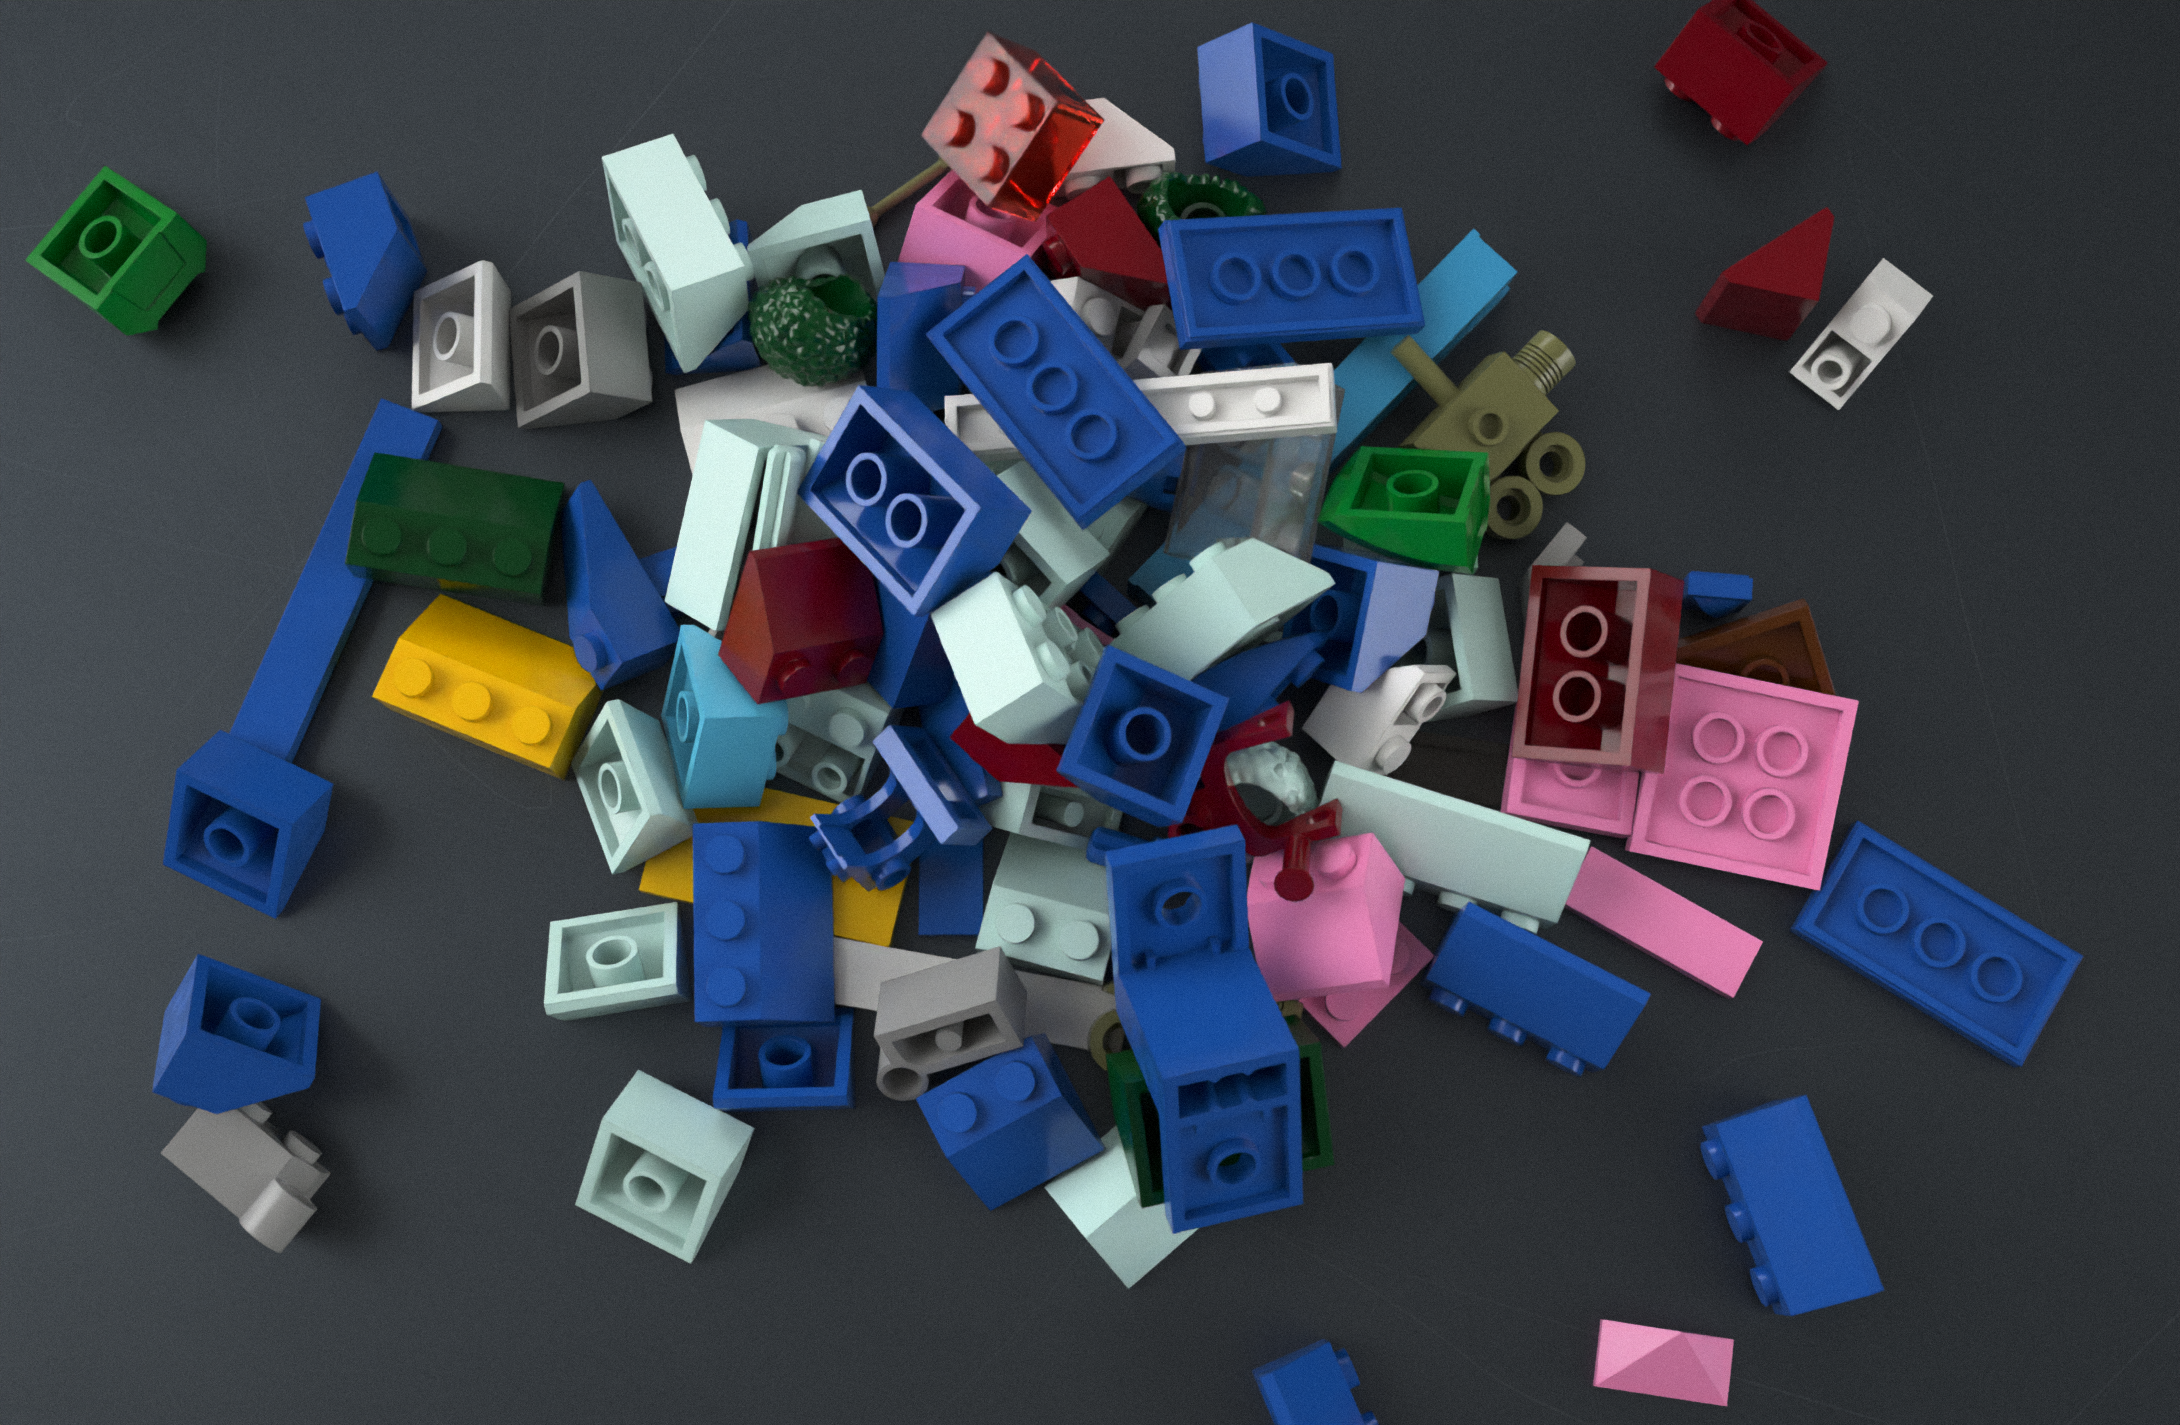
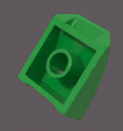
(121, 253)
(1413, 505)

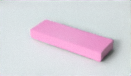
(1662, 923)

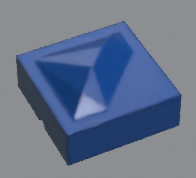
(1716, 593)

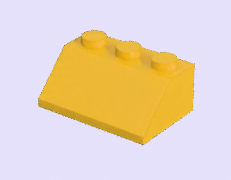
(491, 685)

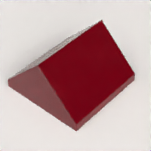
(1774, 285)

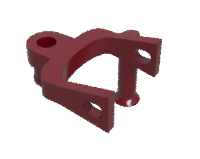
(1219, 805)

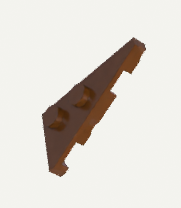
(1766, 646)

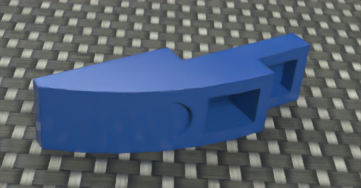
(1262, 674)

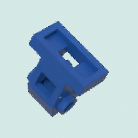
(858, 829)

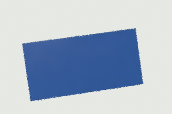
(1290, 277)
(1056, 392)
(1936, 944)

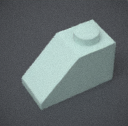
(1050, 813)

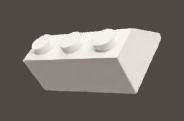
(763, 397)

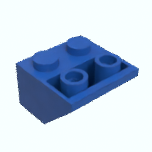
(368, 254)

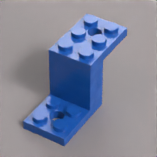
(1205, 1029)

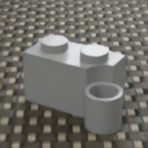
(946, 1020)
(251, 1170)

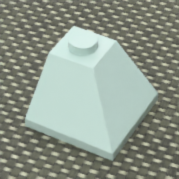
(821, 241)

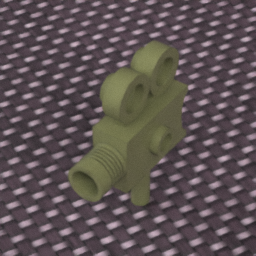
(1502, 413)

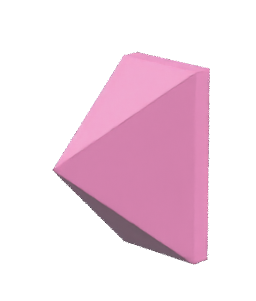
(1663, 1362)

